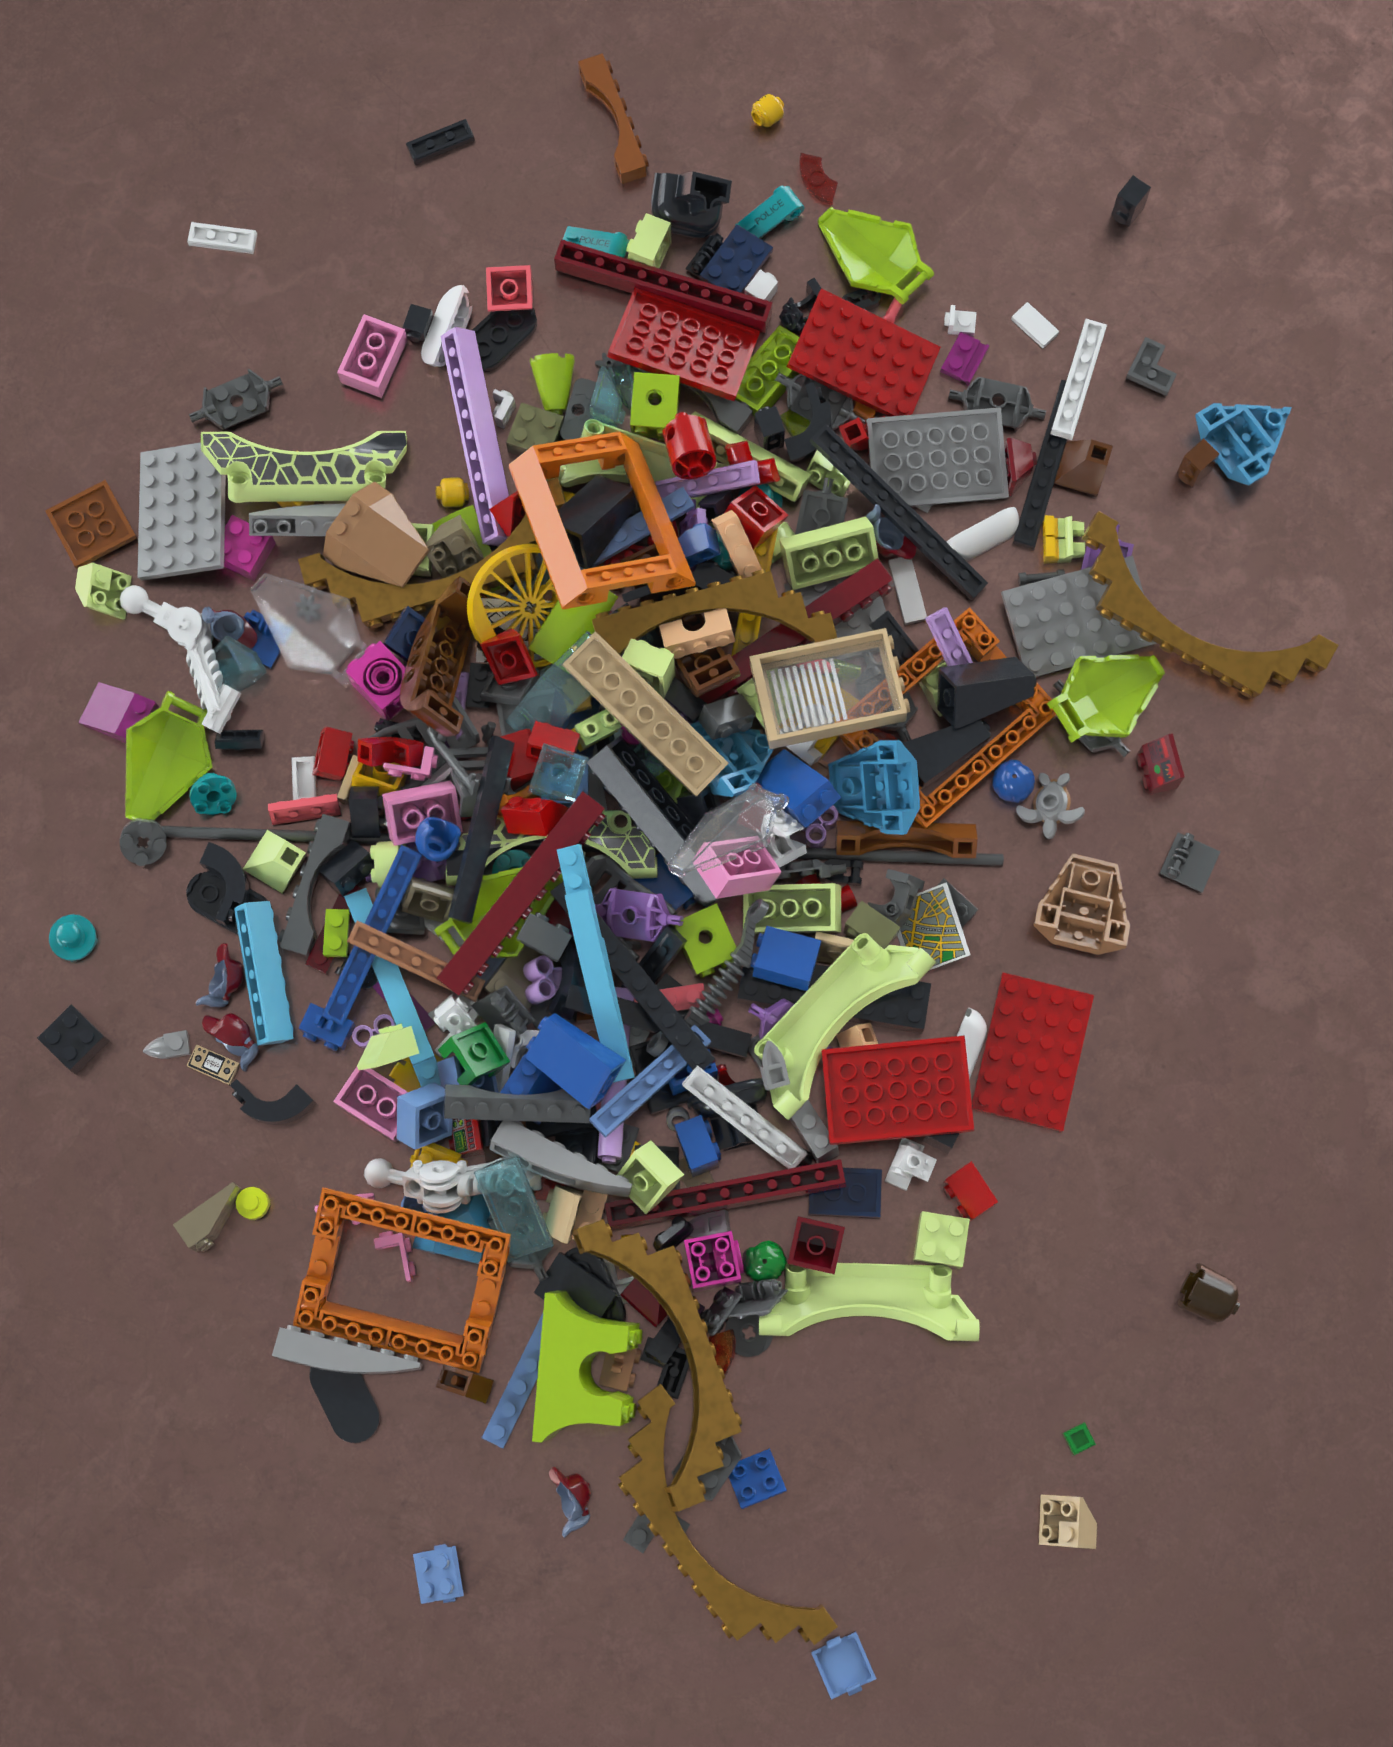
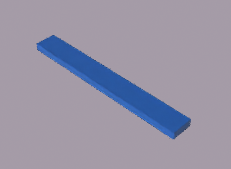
(380, 919)

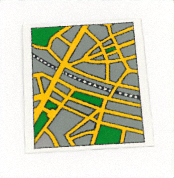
(935, 927)

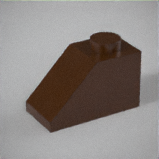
(464, 1383)

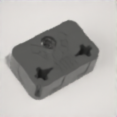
(579, 402)

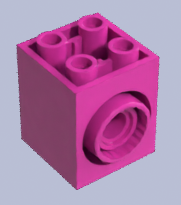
(378, 679)
(714, 1261)

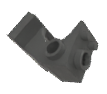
(905, 893)

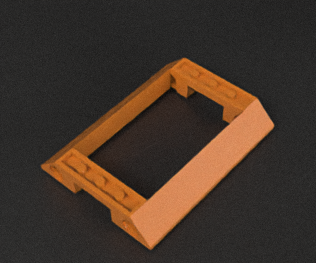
(592, 585)
(1036, 713)
(390, 1333)

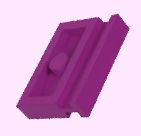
(964, 358)

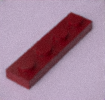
(316, 959)

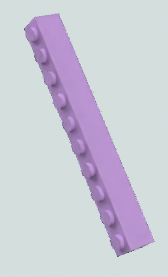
(476, 429)

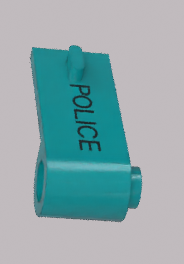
(780, 206)
(607, 242)

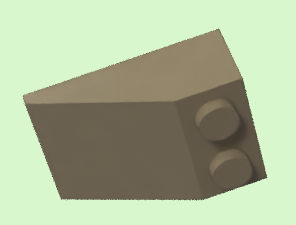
(511, 974)
(206, 1221)

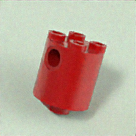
(689, 446)

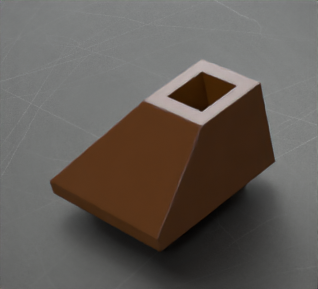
(1083, 465)

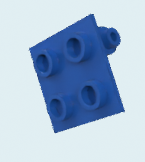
(266, 645)
(756, 1479)

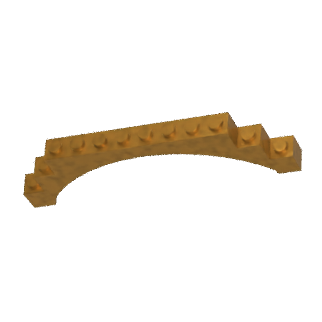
(744, 595)
(385, 602)
(1134, 611)
(712, 1406)
(734, 1606)

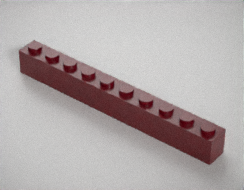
(627, 274)
(842, 601)
(520, 895)
(730, 1194)

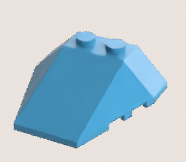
(878, 786)

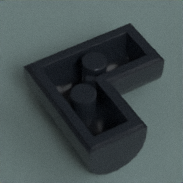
(673, 1373)

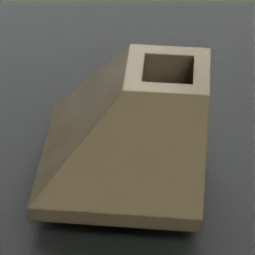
(453, 547)

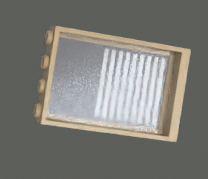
(829, 688)

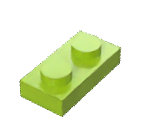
(336, 933)

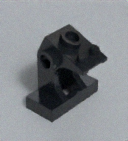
(791, 314)

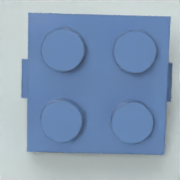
(438, 1574)
(843, 1665)

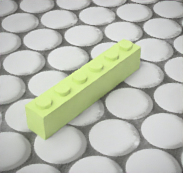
(792, 478)

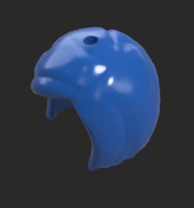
(1012, 788)
(437, 838)

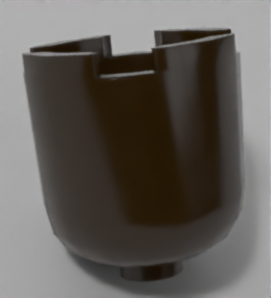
(1209, 1294)

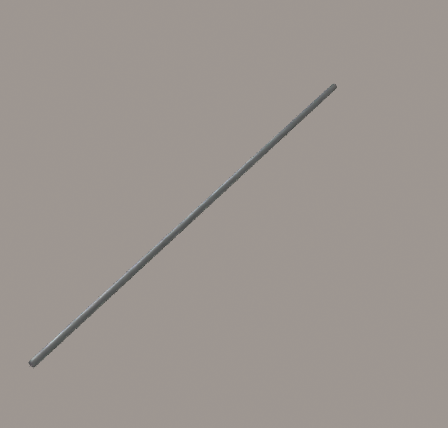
(812, 853)

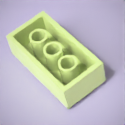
(828, 552)
(799, 908)

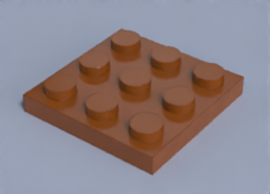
(91, 524)

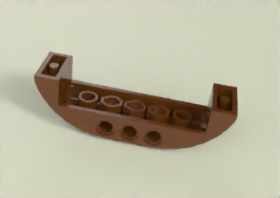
(438, 661)
(698, 670)

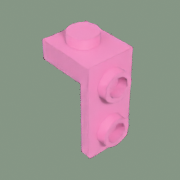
(429, 761)
(389, 1240)

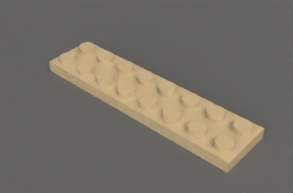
(645, 714)

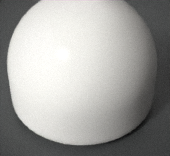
(676, 1111)

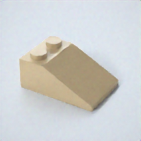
(562, 1211)

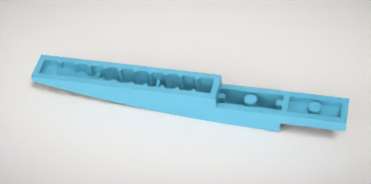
(593, 956)
(398, 997)

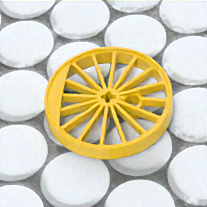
(477, 616)

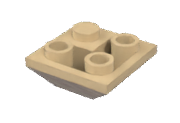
(1066, 1522)

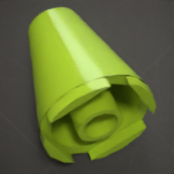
(553, 380)

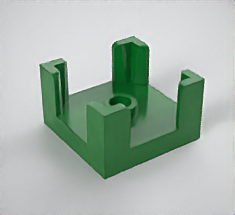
(477, 1053)

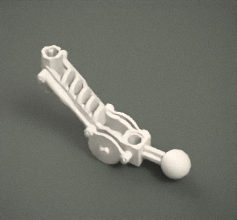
(191, 631)
(436, 1185)

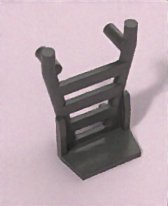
(466, 740)
(467, 783)
(602, 864)

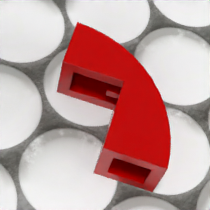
(855, 434)
(381, 750)

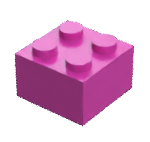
(244, 552)

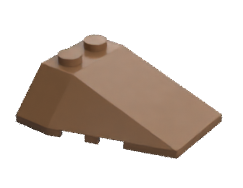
(375, 538)
(1085, 907)

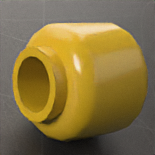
(767, 110)
(452, 492)

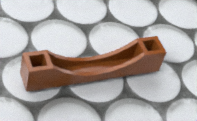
(598, 81)
(946, 838)

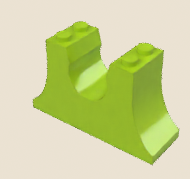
(565, 1381)

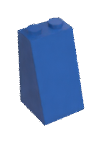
(807, 790)
(574, 1060)

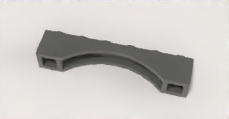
(728, 413)
(330, 839)
(480, 1104)

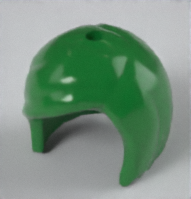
(772, 1268)

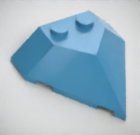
(1243, 437)
(746, 758)
(473, 1213)

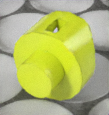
(252, 1203)

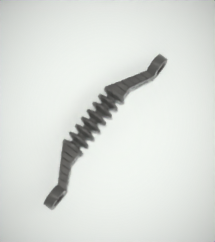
(741, 957)

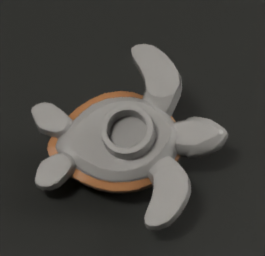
(1051, 805)

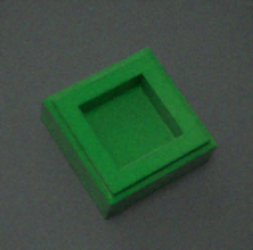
(1079, 1438)

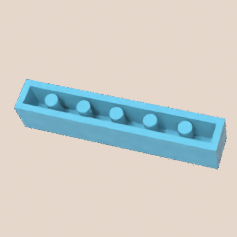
(263, 973)

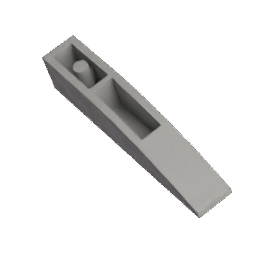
(294, 521)
(806, 1123)
(555, 1161)
(337, 1355)

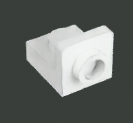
(960, 321)
(505, 407)

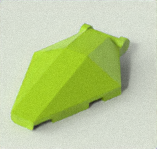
(875, 252)
(1106, 694)
(164, 758)
(490, 890)

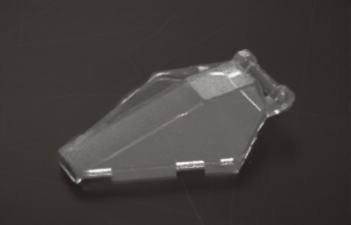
(309, 625)
(729, 829)

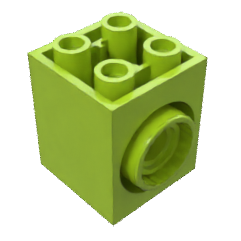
(648, 389)
(705, 957)

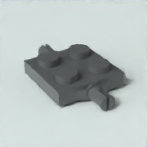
(820, 509)

